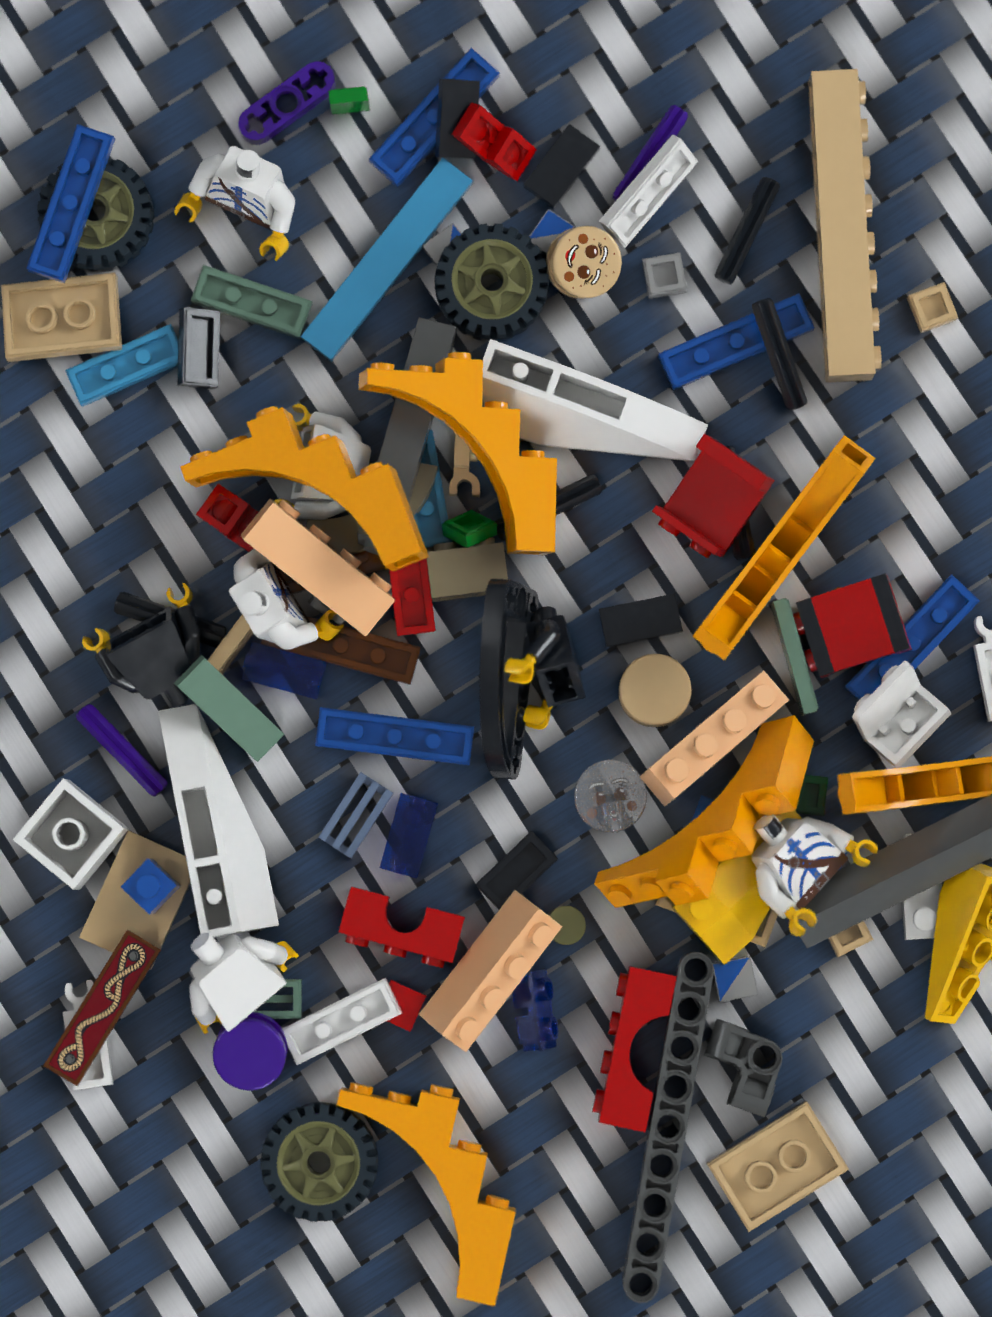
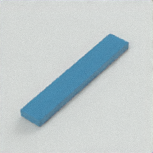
(387, 259)

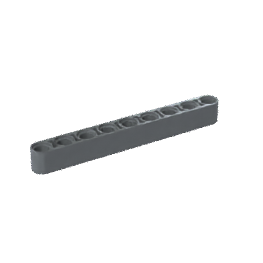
(671, 1145)

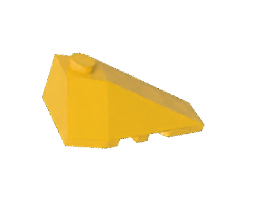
(734, 906)
(960, 943)

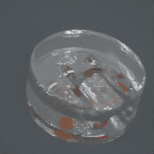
(610, 796)

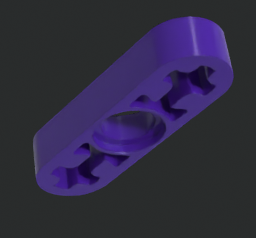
(287, 87)

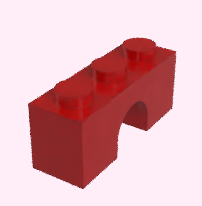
(367, 921)

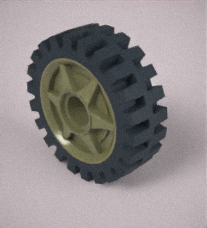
(124, 224)
(499, 253)
(313, 1193)

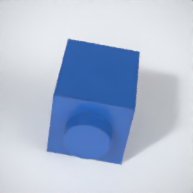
(150, 886)

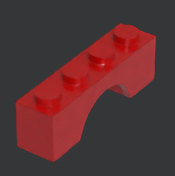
(644, 998)

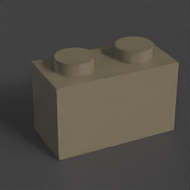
(464, 571)

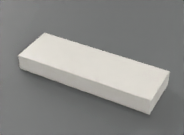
(648, 191)
(341, 1021)

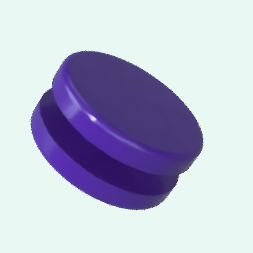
(251, 1052)

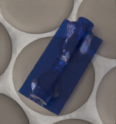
(284, 670)
(408, 835)
(540, 1027)

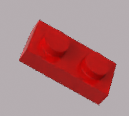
(412, 599)

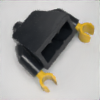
(152, 652)
(555, 664)

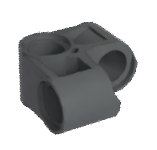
(752, 1084)

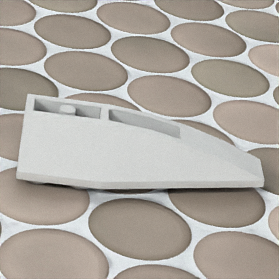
(582, 411)
(217, 834)

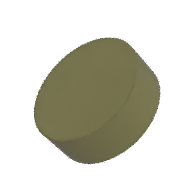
(572, 924)

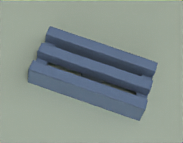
(338, 842)

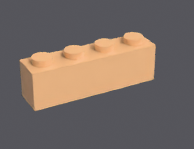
(317, 566)
(714, 738)
(490, 971)

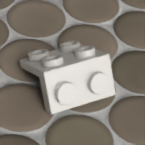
(898, 715)

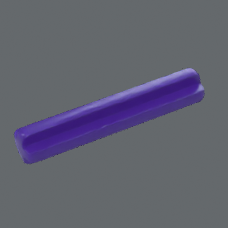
(670, 124)
(121, 750)

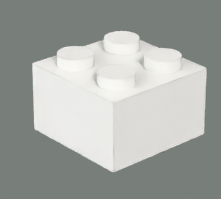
(71, 834)

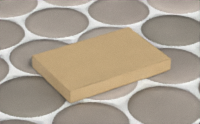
(61, 318)
(118, 912)
(777, 1166)

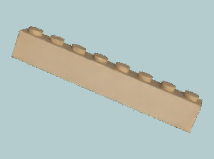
(842, 225)

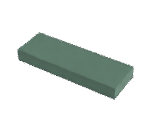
(251, 301)
(794, 656)
(229, 708)

